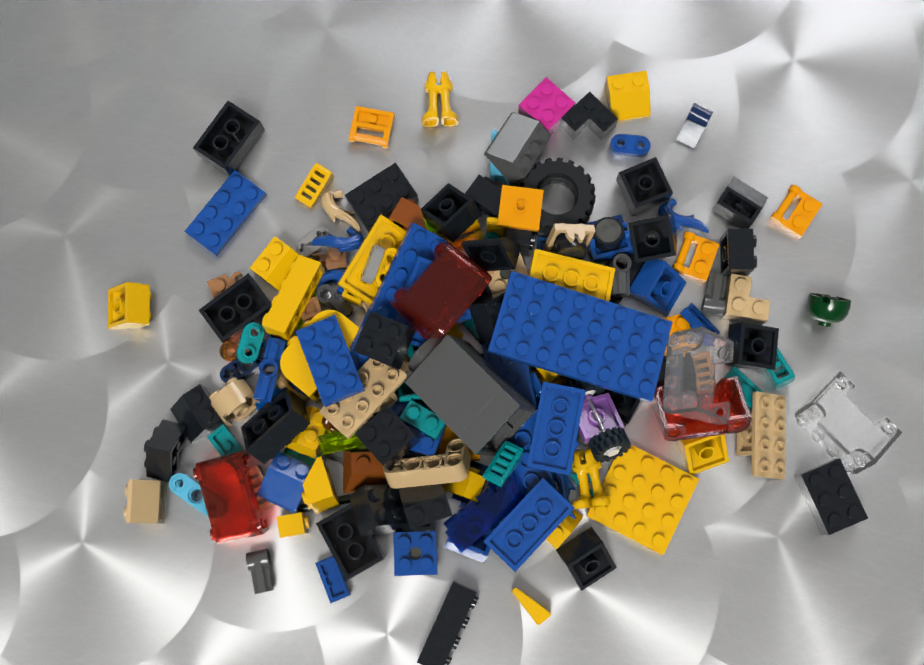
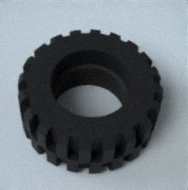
(573, 178)

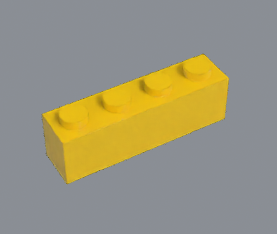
(293, 297)

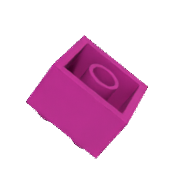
(547, 105)

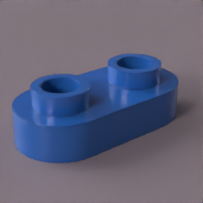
(630, 145)

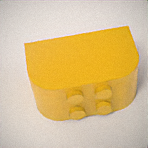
(293, 360)

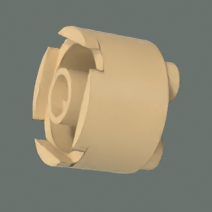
(234, 401)

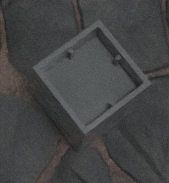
(468, 393)

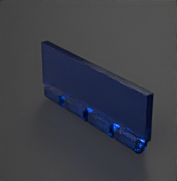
(481, 518)

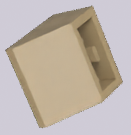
(145, 501)

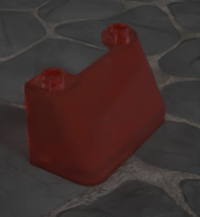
(441, 292)
(230, 497)

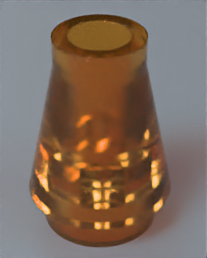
(225, 349)

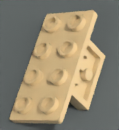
(379, 385)
(765, 436)

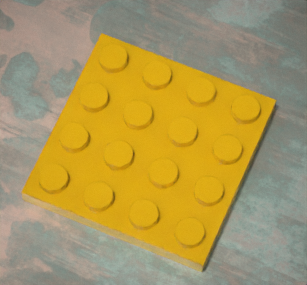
(382, 233)
(573, 274)
(644, 498)

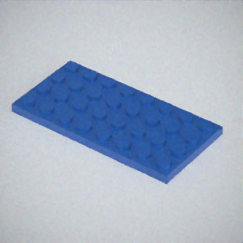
(580, 337)

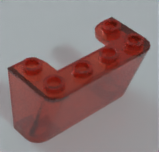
(681, 428)

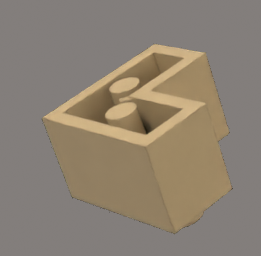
(739, 303)

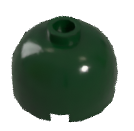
(827, 308)

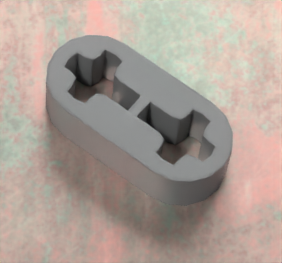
(307, 240)
(372, 264)

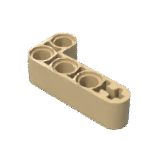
(432, 469)

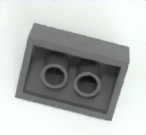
(517, 146)

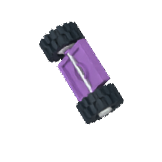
(601, 423)

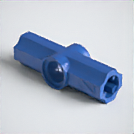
(267, 383)

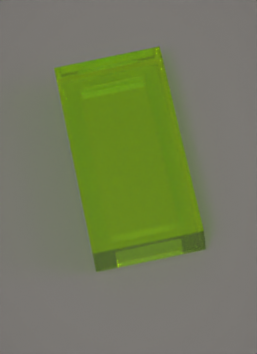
(337, 442)

